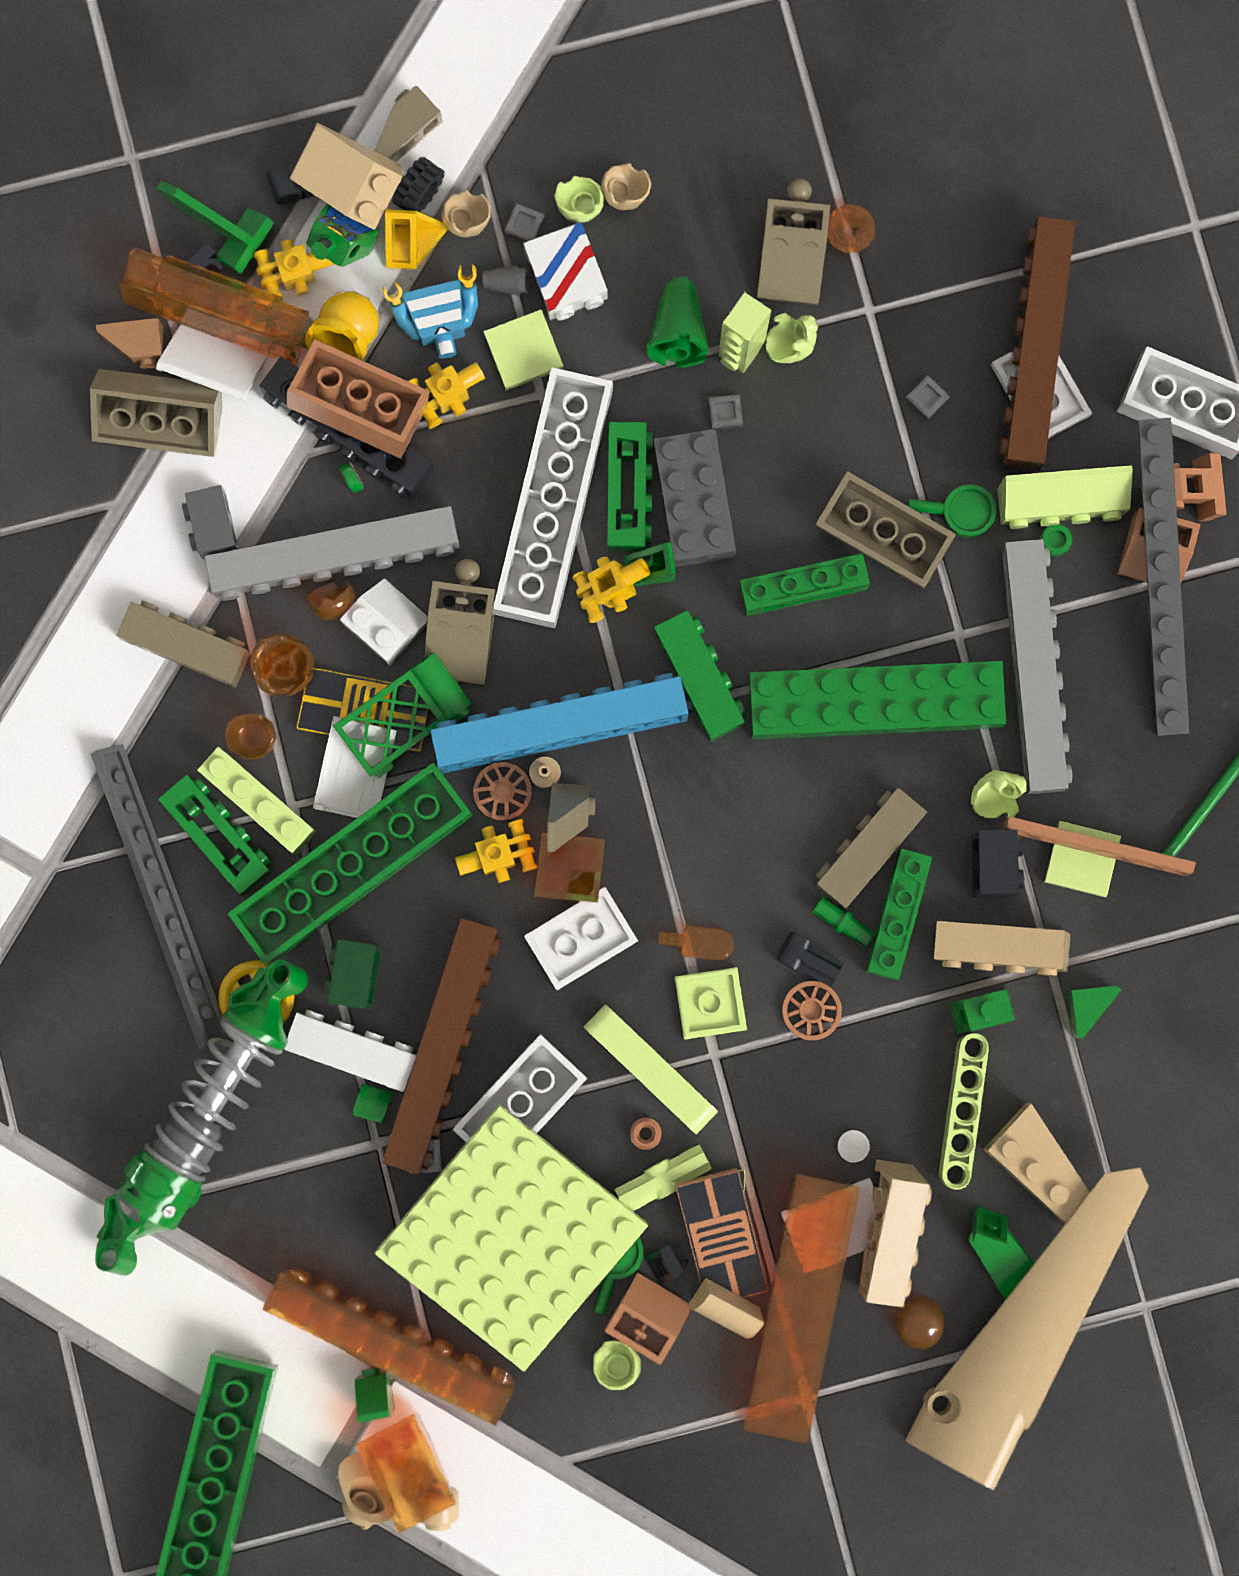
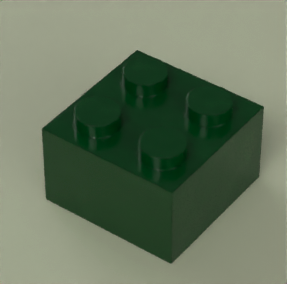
(353, 974)

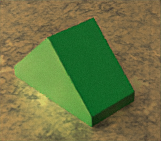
(659, 561)
(1087, 1007)

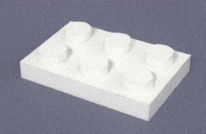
(1068, 403)
(580, 939)

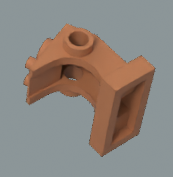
(1208, 484)

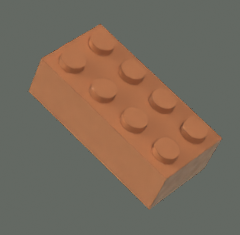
(357, 398)

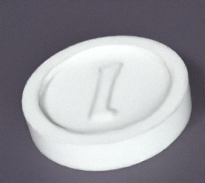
(853, 1146)

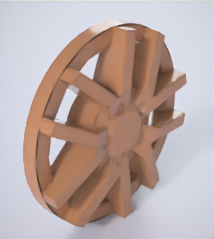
(502, 791)
(812, 1010)

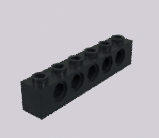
(405, 481)

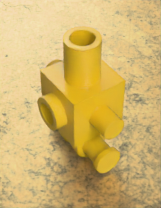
(294, 266)
(448, 390)
(608, 585)
(495, 853)

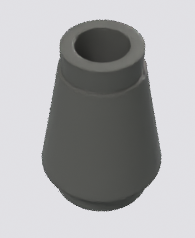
(507, 279)

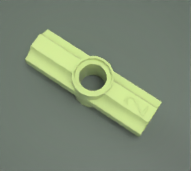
(661, 1178)

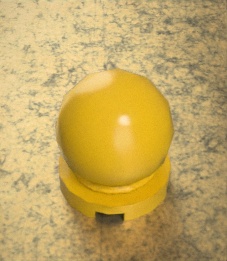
(345, 323)

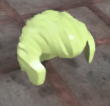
(791, 338)
(997, 794)

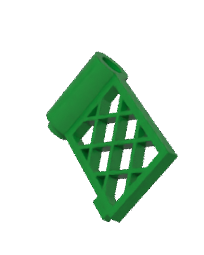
(437, 690)

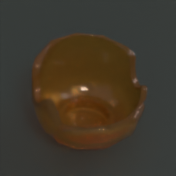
(331, 602)
(250, 735)
(920, 1323)

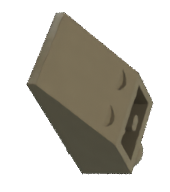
(790, 253)
(460, 632)

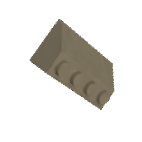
(155, 413)
(885, 529)

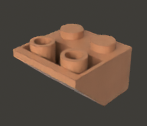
(1133, 557)
(648, 1318)

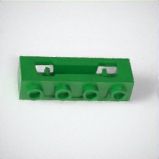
(629, 436)
(804, 584)
(249, 874)
(898, 914)

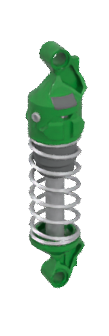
(170, 1170)

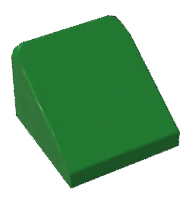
(372, 1103)

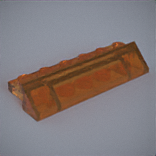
(214, 305)

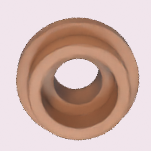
(638, 1141)

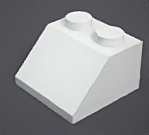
(385, 621)

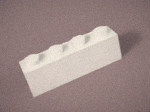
(350, 1051)

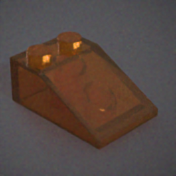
(407, 1472)

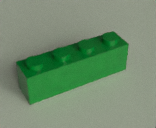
(699, 675)

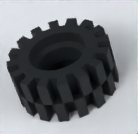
(418, 185)

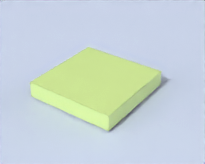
(523, 349)
(1078, 868)
(710, 1003)

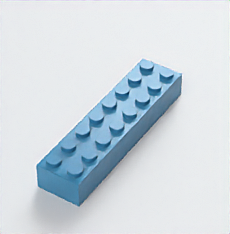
(559, 724)

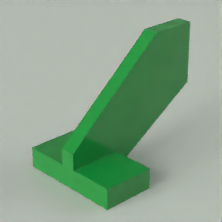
(241, 238)
(999, 1250)

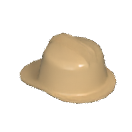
(360, 1496)

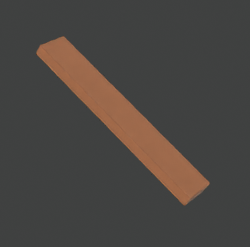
(1100, 846)

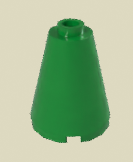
(678, 327)

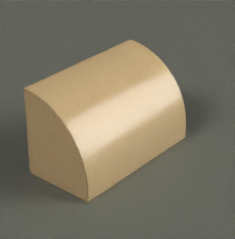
(727, 1309)

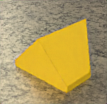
(410, 237)

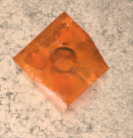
(570, 871)

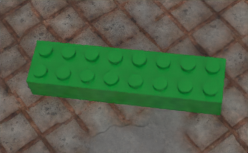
(877, 700)
(350, 864)
(217, 1466)

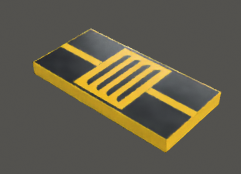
(340, 694)

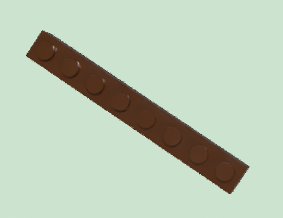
(1038, 343)
(440, 1047)

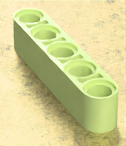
(650, 1069)
(969, 1126)

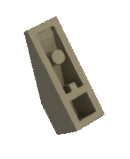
(408, 123)
(568, 813)

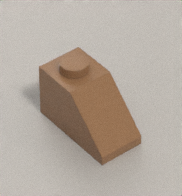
(136, 340)

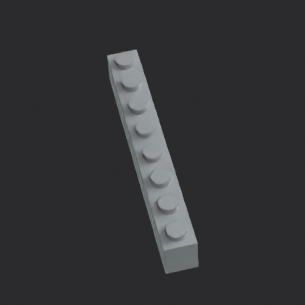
(332, 553)
(1035, 666)

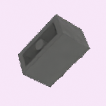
(210, 521)

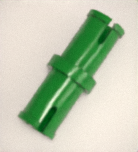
(843, 922)

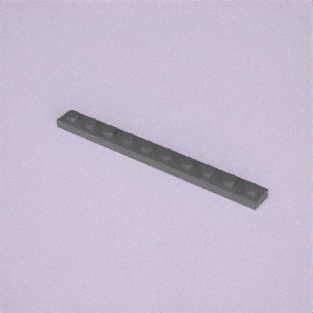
(1163, 576)
(159, 894)

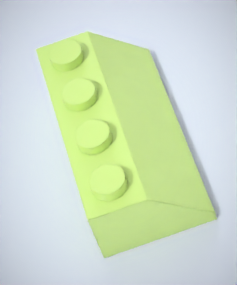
(1065, 496)

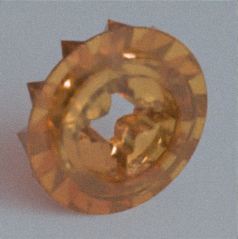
(858, 218)

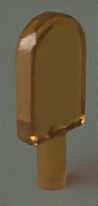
(700, 942)

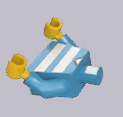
(437, 312)

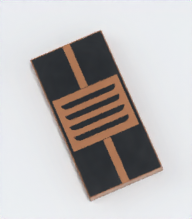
(722, 1232)

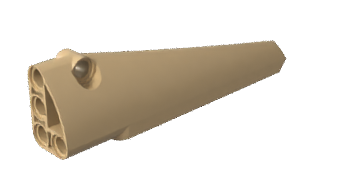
(1016, 1355)

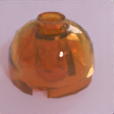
(281, 664)

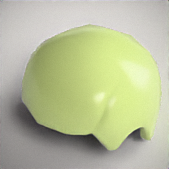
(579, 199)
(616, 1365)

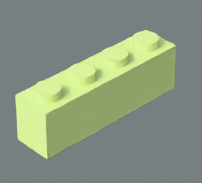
(743, 333)
(257, 801)

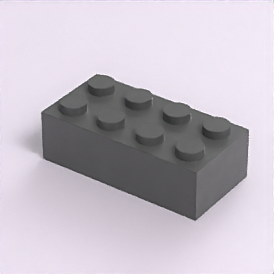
(694, 497)

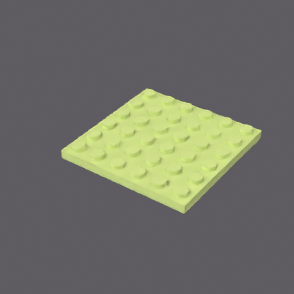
(511, 1237)

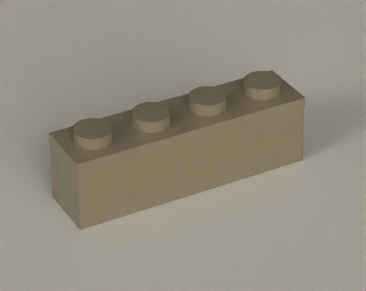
(182, 643)
(870, 849)

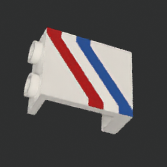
(566, 271)

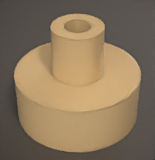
(544, 780)

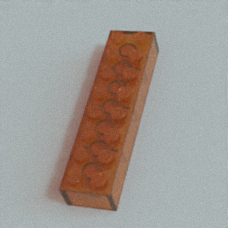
(801, 1308)
(389, 1345)

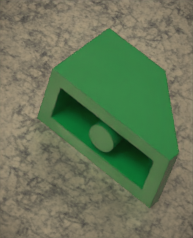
(373, 1395)

